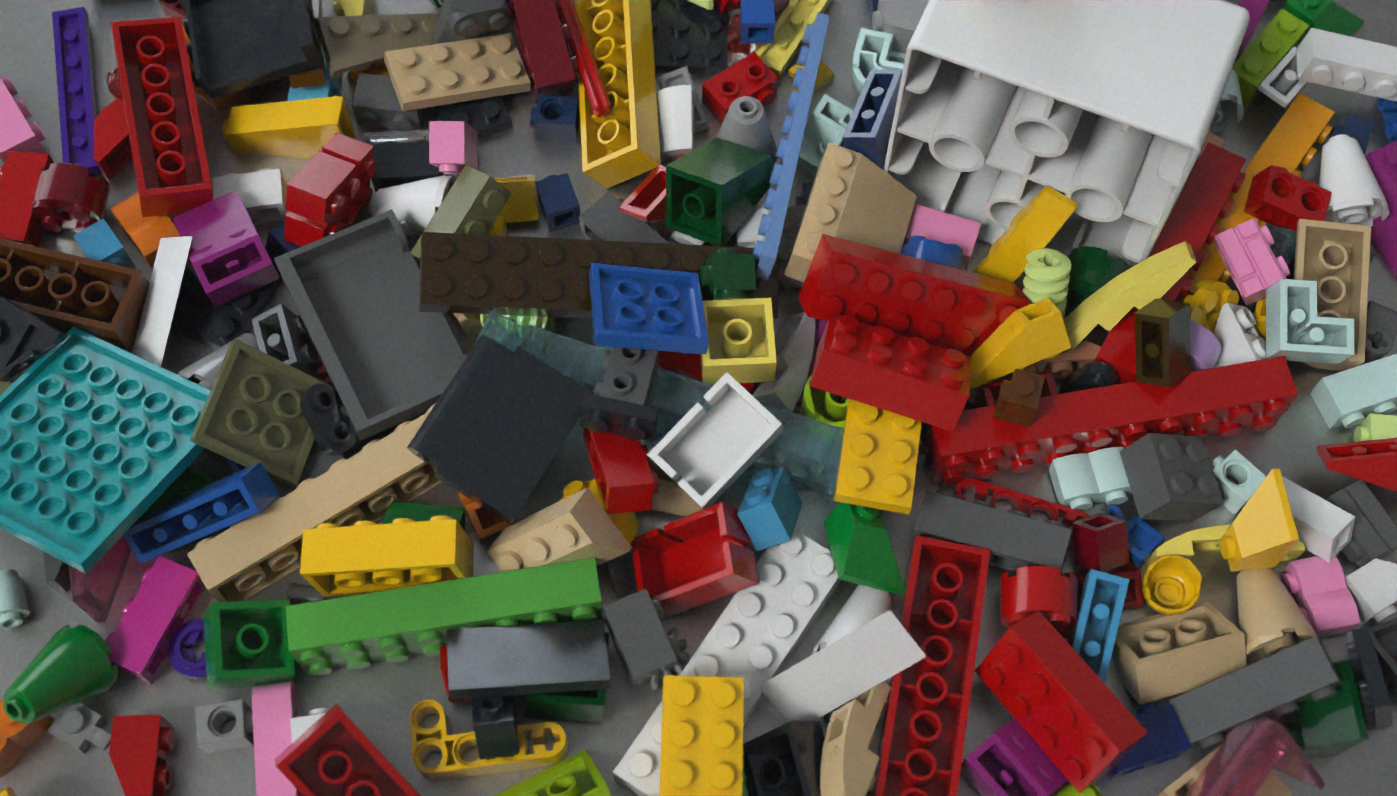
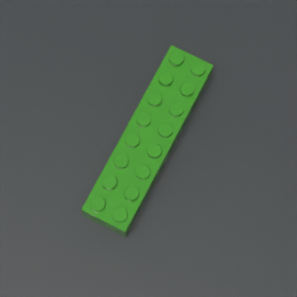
(416, 618)

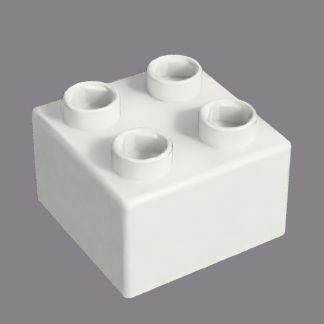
(1067, 97)

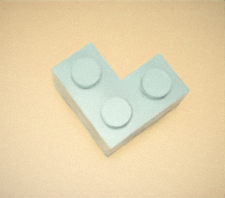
(1297, 331)

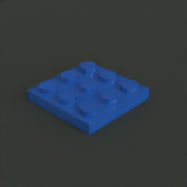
(647, 309)

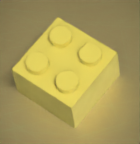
(739, 341)

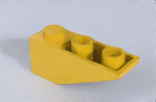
(1021, 340)

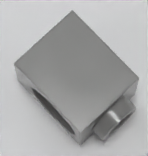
(209, 722)

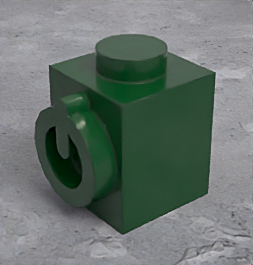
(728, 275)

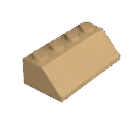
(1339, 262)

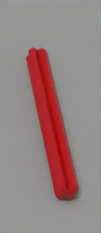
(587, 66)

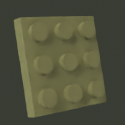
(258, 414)

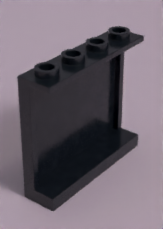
(249, 42)

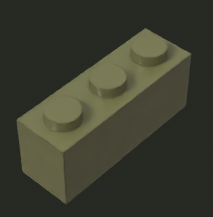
(468, 206)

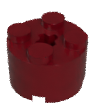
(69, 198)

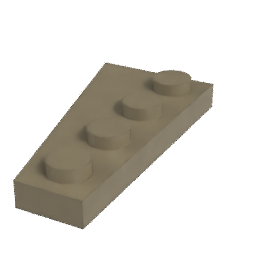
(364, 39)

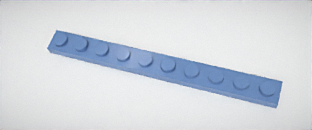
(789, 148)

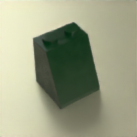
(715, 189)

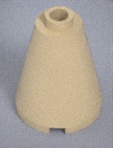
(1268, 615)

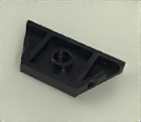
(23, 338)

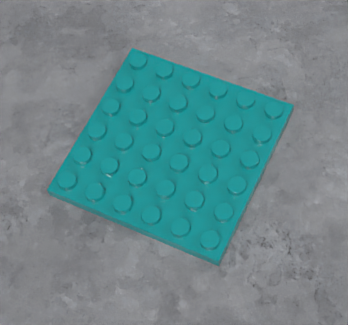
(91, 446)

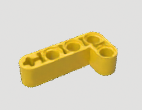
(453, 747)

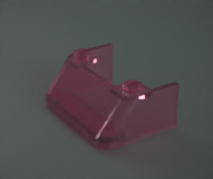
(1249, 757)

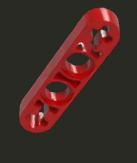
(1021, 501)

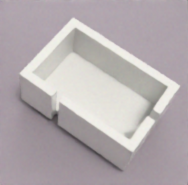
(716, 445)

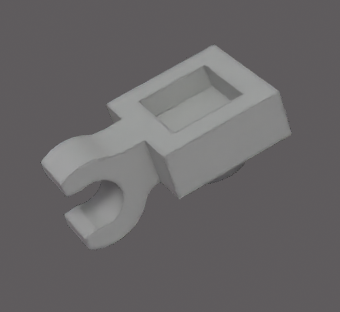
(80, 728)

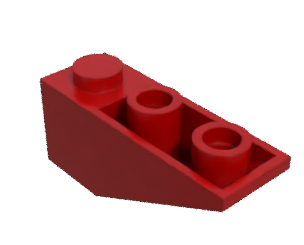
(141, 753)

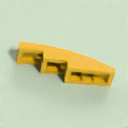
(1027, 232)

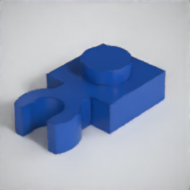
(1140, 535)

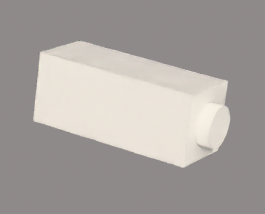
(1318, 522)

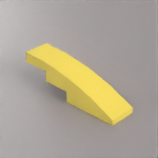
(1131, 288)

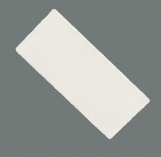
(161, 298)
(843, 669)

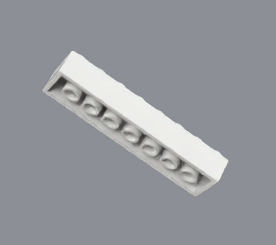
(747, 641)

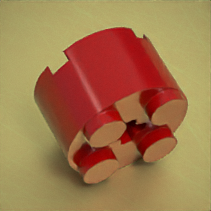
(1043, 591)

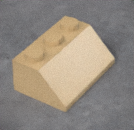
(559, 534)
(1177, 652)

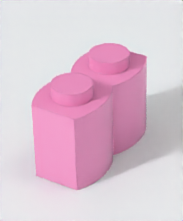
(1322, 595)

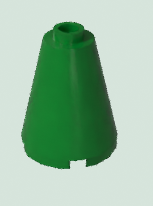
(62, 674)

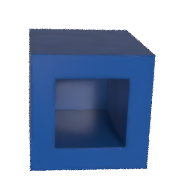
(757, 21)

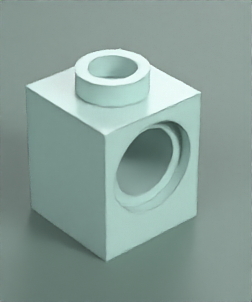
(1244, 472)

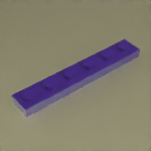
(75, 87)

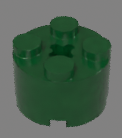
(1089, 273)

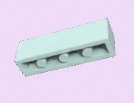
(1356, 392)

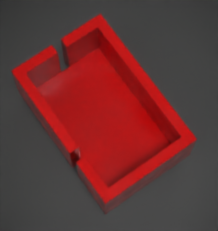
(329, 190)
(703, 567)

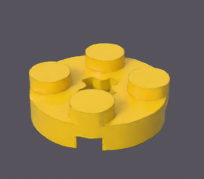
(1208, 300)

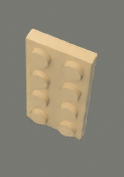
(456, 71)

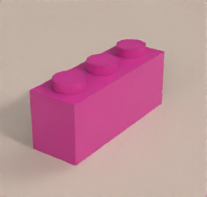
(152, 617)

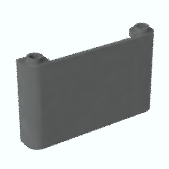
(366, 323)

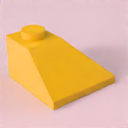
(1262, 529)

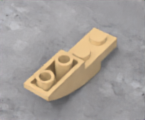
(846, 756)

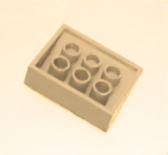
(853, 203)

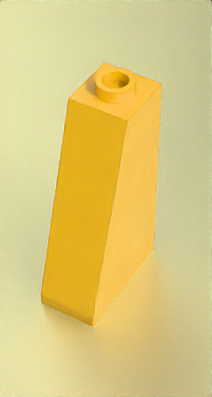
(287, 127)

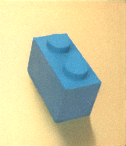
(770, 508)

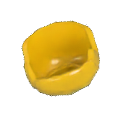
(1171, 585)

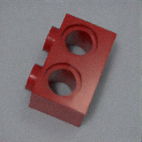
(1285, 198)

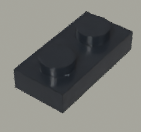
(618, 417)

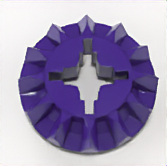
(180, 657)

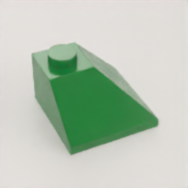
(1324, 15)
(863, 548)

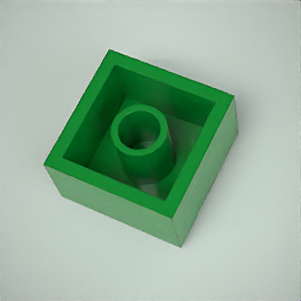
(247, 644)

